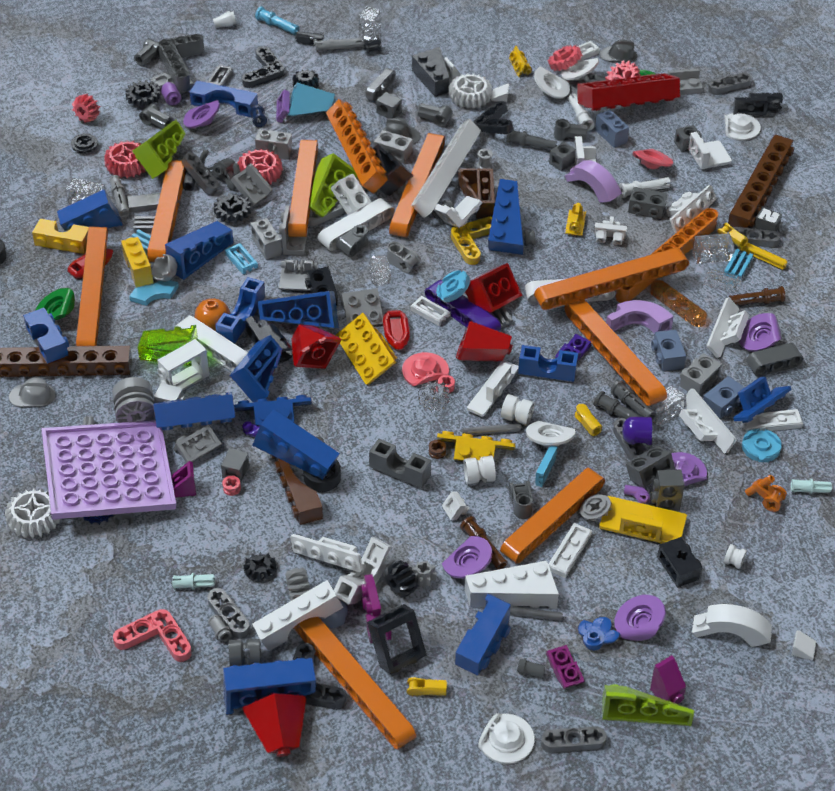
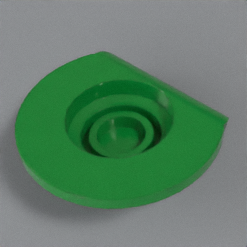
(58, 303)

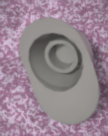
(32, 393)

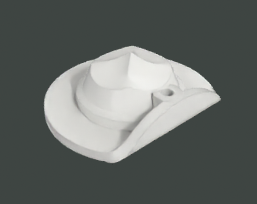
(580, 69)
(551, 83)
(741, 127)
(549, 434)
(507, 739)

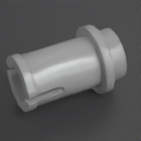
(221, 631)

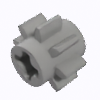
(424, 573)

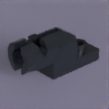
(757, 103)
(258, 333)

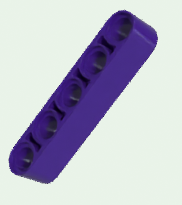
(463, 309)

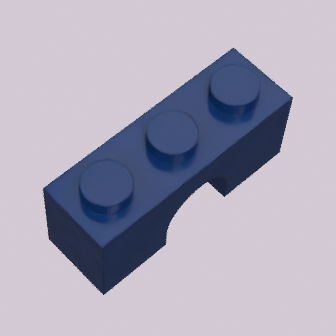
(49, 336)
(560, 368)

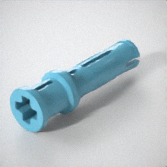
(271, 19)

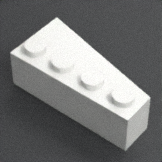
(517, 585)

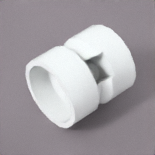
(517, 409)
(479, 470)

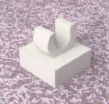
(455, 506)

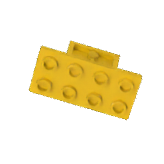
(366, 348)
(643, 521)

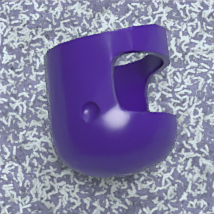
(637, 430)

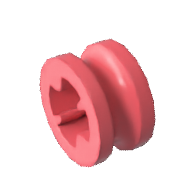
(447, 379)
(229, 490)

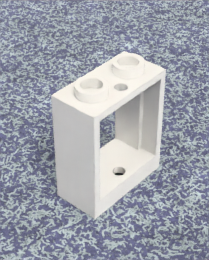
(198, 371)

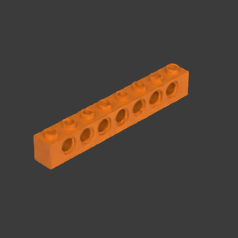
(357, 146)

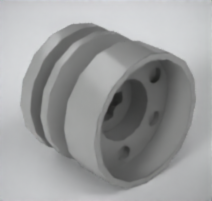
(133, 400)

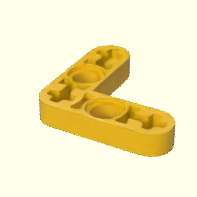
(467, 238)

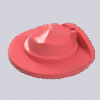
(653, 159)
(424, 368)

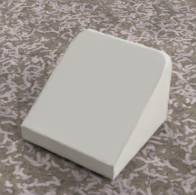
(452, 71)
(500, 93)
(803, 646)

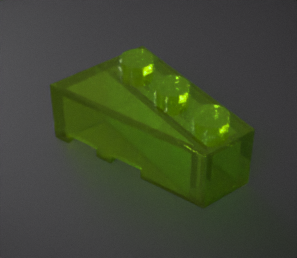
(159, 342)

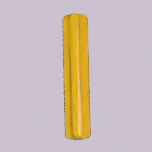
(765, 256)

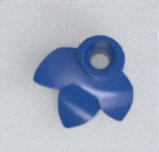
(597, 633)

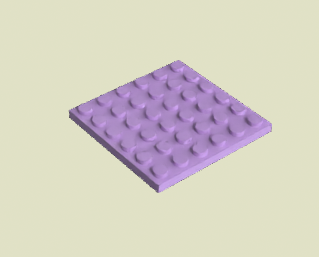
(107, 469)

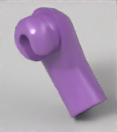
(639, 493)

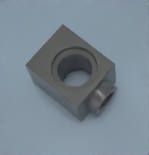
(389, 105)
(682, 137)
(562, 156)
(235, 464)

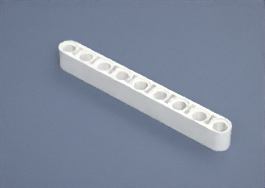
(446, 168)

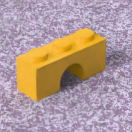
(47, 235)
(137, 261)

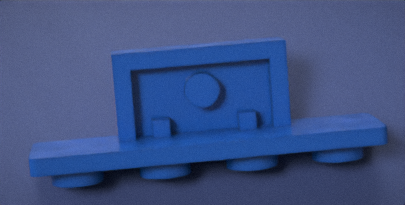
(757, 398)
(263, 407)

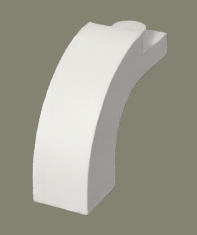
(349, 586)
(736, 620)

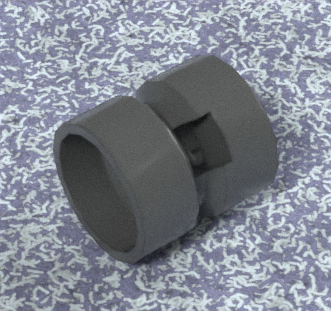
(237, 652)

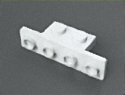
(689, 207)
(727, 327)
(493, 388)
(705, 422)
(328, 551)

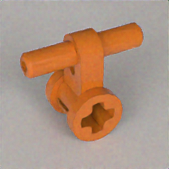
(768, 492)

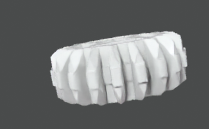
(470, 91)
(30, 513)

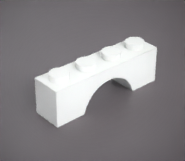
(276, 626)

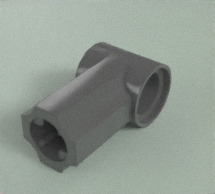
(149, 50)
(153, 115)
(438, 115)
(564, 130)

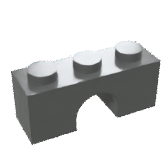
(386, 460)

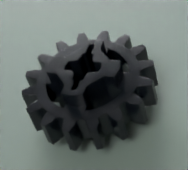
(143, 93)
(232, 207)

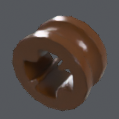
(433, 450)

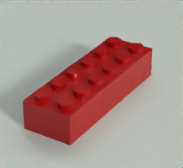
(628, 91)

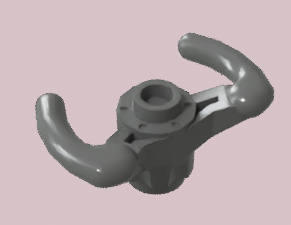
(222, 169)

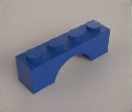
(241, 100)
(233, 324)

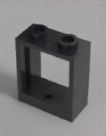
(388, 622)

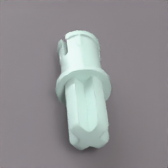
(810, 486)
(193, 581)

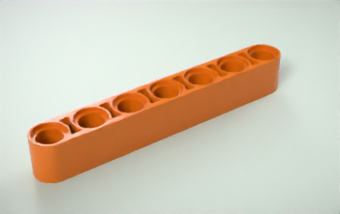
(552, 515)

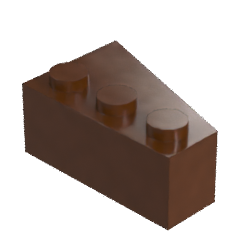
(479, 185)

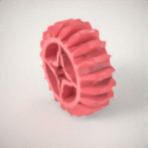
(122, 161)
(265, 162)

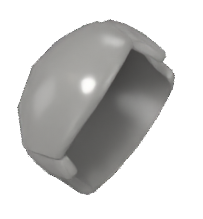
(164, 268)

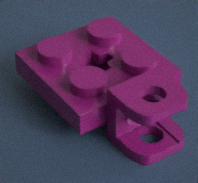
(371, 603)

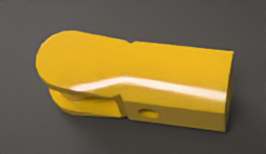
(737, 238)
(587, 419)
(421, 686)

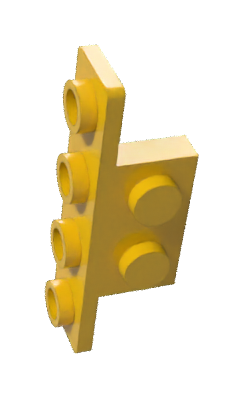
(471, 447)

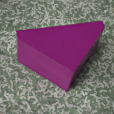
(184, 481)

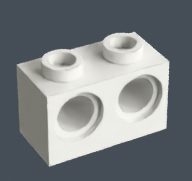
(350, 194)

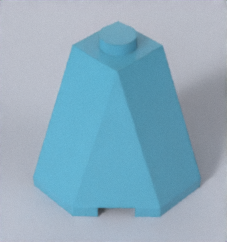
(309, 100)

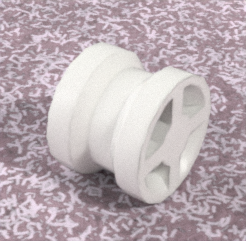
(735, 556)

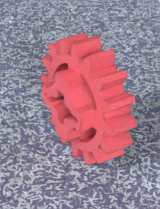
(565, 57)
(623, 71)

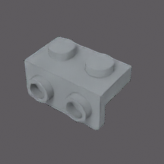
(252, 184)

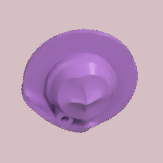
(201, 115)
(760, 332)
(691, 466)
(469, 558)
(640, 617)

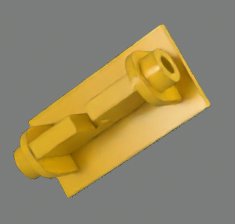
(519, 62)
(575, 220)

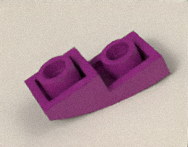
(564, 667)

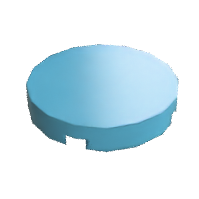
(453, 286)
(761, 445)

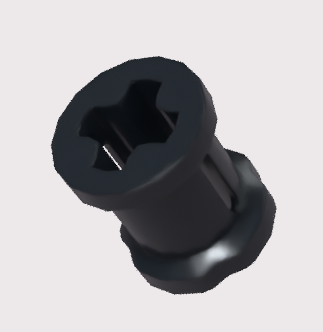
(372, 45)

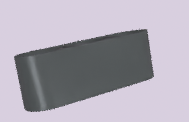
(774, 359)

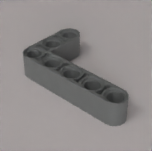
(171, 55)

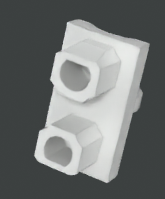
(610, 229)

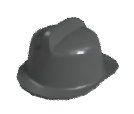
(619, 51)
(400, 127)

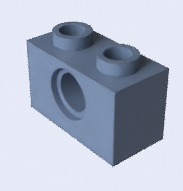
(612, 128)
(668, 350)
(724, 397)

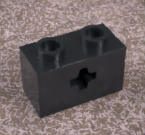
(679, 562)

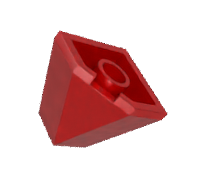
(483, 344)
(313, 347)
(278, 722)

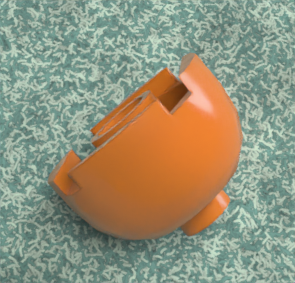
(210, 311)

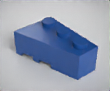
(485, 636)

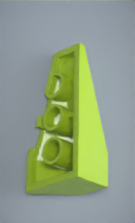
(327, 174)
(631, 705)

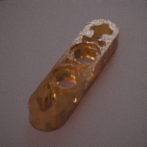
(694, 315)

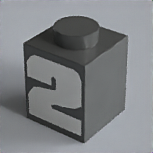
(768, 220)

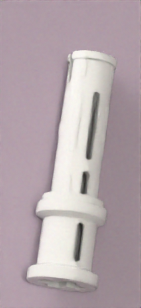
(582, 115)
(627, 189)

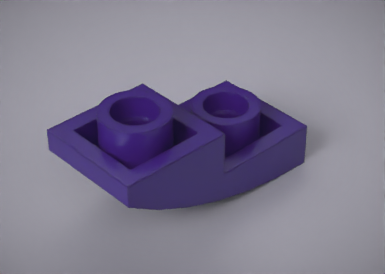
(577, 344)

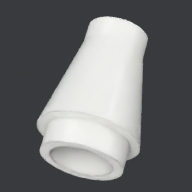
(225, 20)

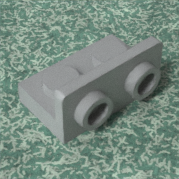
(688, 81)
(197, 444)

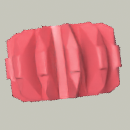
(86, 108)

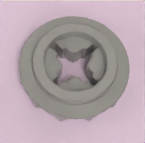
(596, 501)

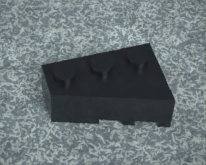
(431, 71)
(395, 171)

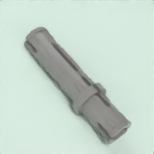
(338, 44)
(116, 184)

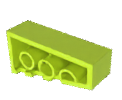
(159, 149)

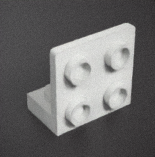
(708, 154)
(459, 216)

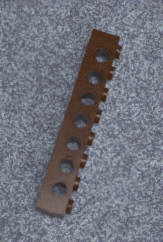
(761, 182)
(80, 362)

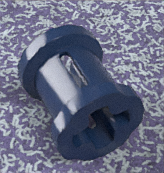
(261, 112)

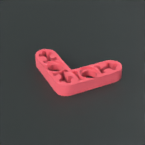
(155, 627)

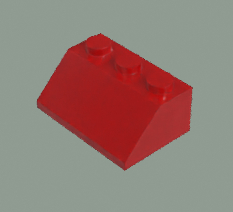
(494, 288)

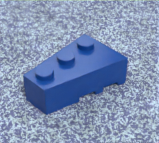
(91, 212)
(257, 368)

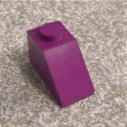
(667, 681)

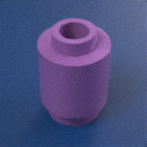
(170, 93)

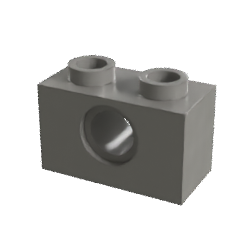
(274, 141)

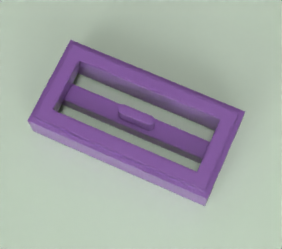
(282, 106)

